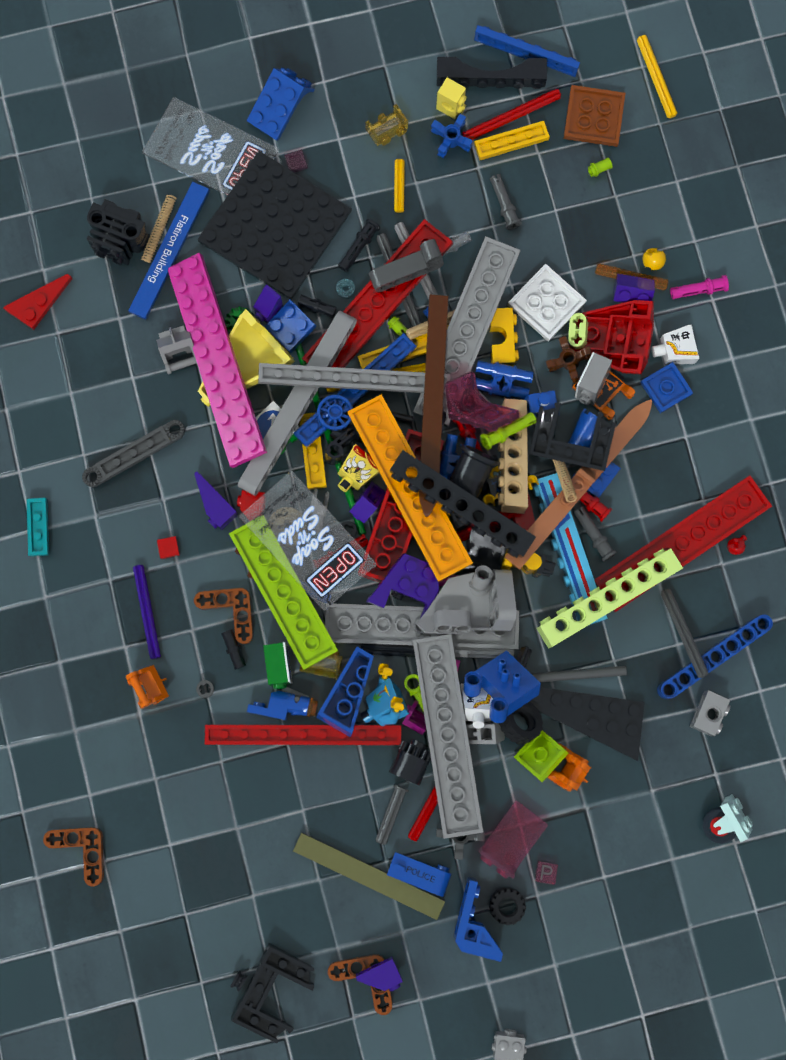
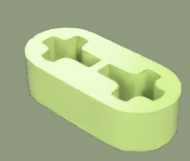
(582, 331)

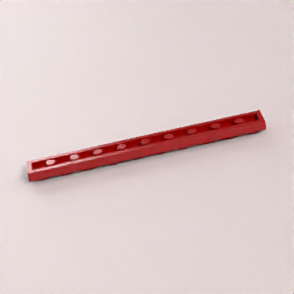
(301, 735)

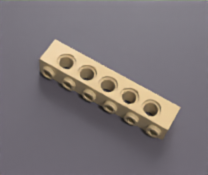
(514, 502)

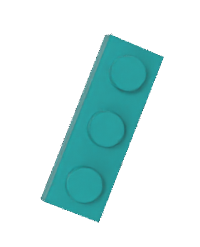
(37, 527)

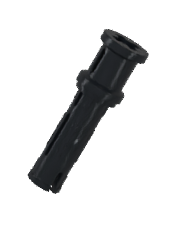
(361, 236)

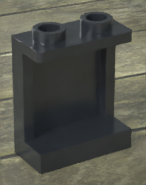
(483, 551)

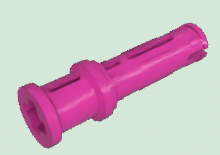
(708, 287)

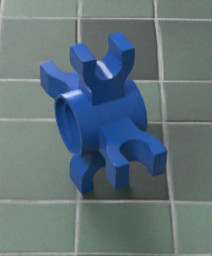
(463, 142)

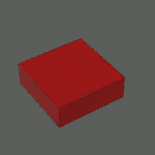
(168, 547)

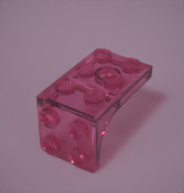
(469, 407)
(512, 839)

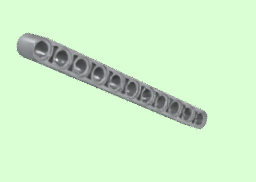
(296, 405)

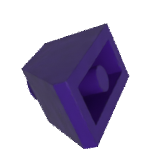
(267, 304)
(367, 502)
(382, 975)

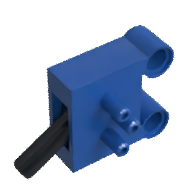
(505, 682)

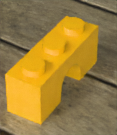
(504, 323)

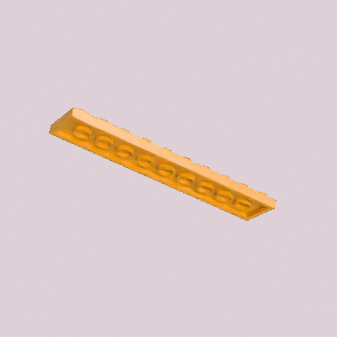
(432, 533)

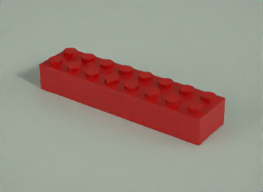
(391, 533)

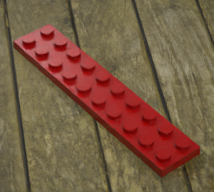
(374, 307)
(697, 531)

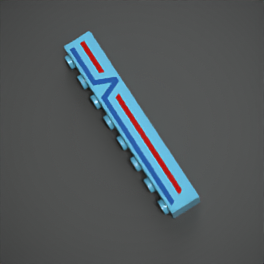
(568, 546)

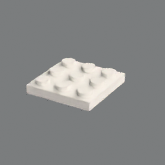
(546, 302)

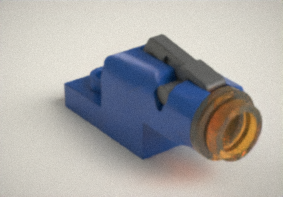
(285, 702)

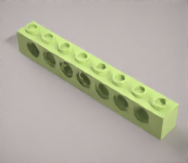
(669, 566)

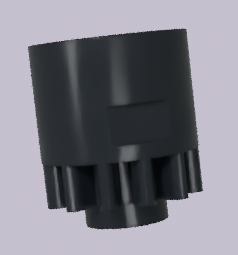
(411, 761)

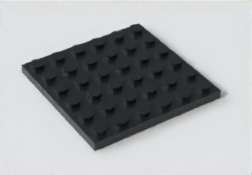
(274, 225)

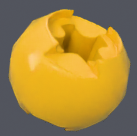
(654, 259)

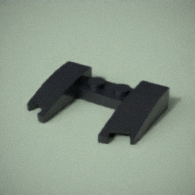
(593, 457)
(249, 1011)

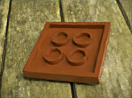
(594, 115)

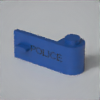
(420, 874)

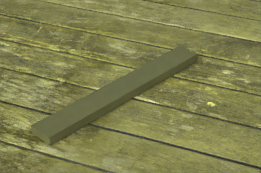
(369, 876)

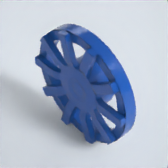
(334, 412)

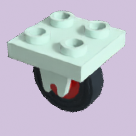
(727, 821)

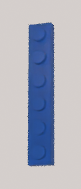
(525, 50)

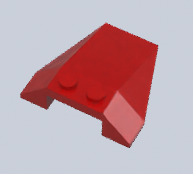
(621, 334)

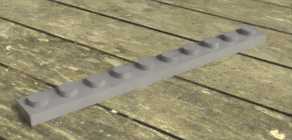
(343, 378)

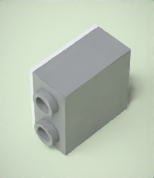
(593, 379)

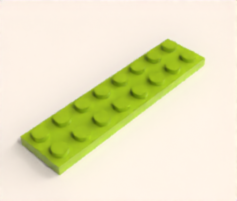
(286, 600)

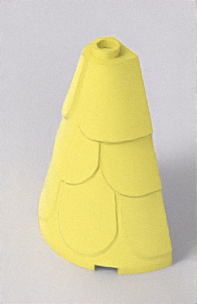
(252, 346)

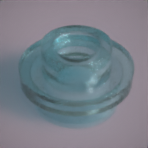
(345, 282)

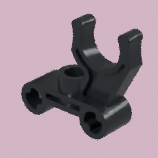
(341, 439)

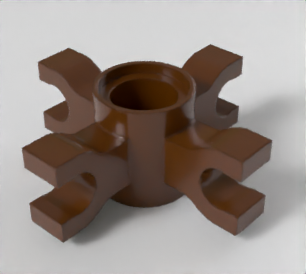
(555, 364)

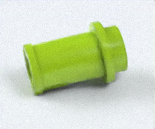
(599, 167)
(397, 325)

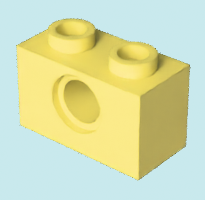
(451, 98)

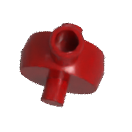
(737, 545)

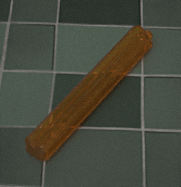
(609, 271)

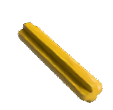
(399, 186)

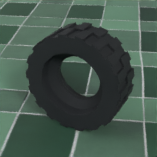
(533, 720)

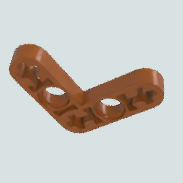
(231, 602)
(83, 841)
(366, 963)

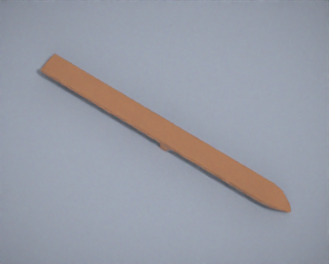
(582, 482)

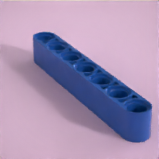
(723, 653)

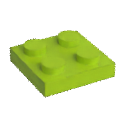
(541, 756)

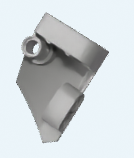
(472, 604)

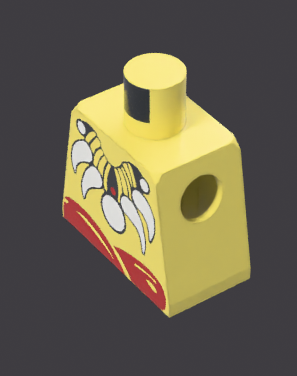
(357, 470)

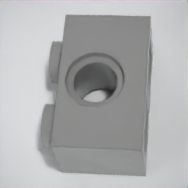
(701, 720)

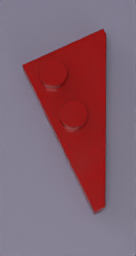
(34, 306)

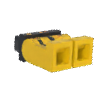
(536, 564)

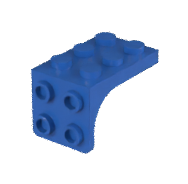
(278, 101)

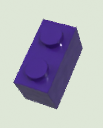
(633, 288)

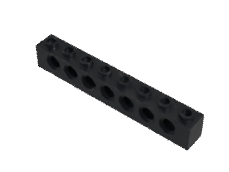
(523, 537)

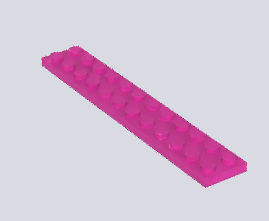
(216, 361)

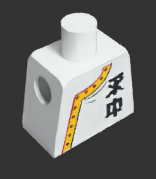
(677, 347)
(476, 708)

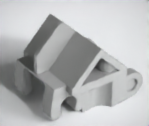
(174, 342)

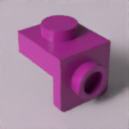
(415, 719)

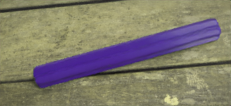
(146, 611)

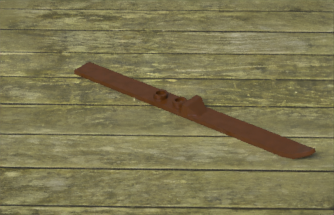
(433, 391)

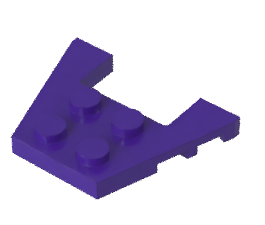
(408, 577)

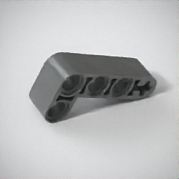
(408, 267)

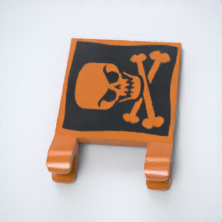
(609, 391)

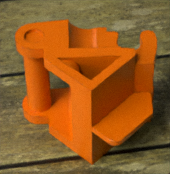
(152, 684)
(573, 772)

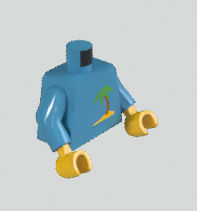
(386, 701)

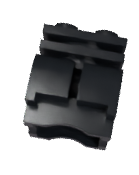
(116, 232)

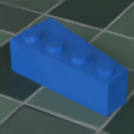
(345, 697)

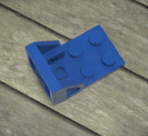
(480, 941)

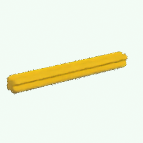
(657, 76)

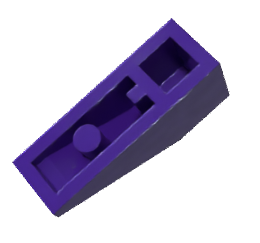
(216, 507)

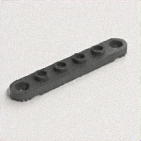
(133, 453)

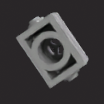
(508, 1045)

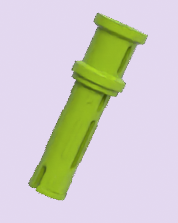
(503, 432)

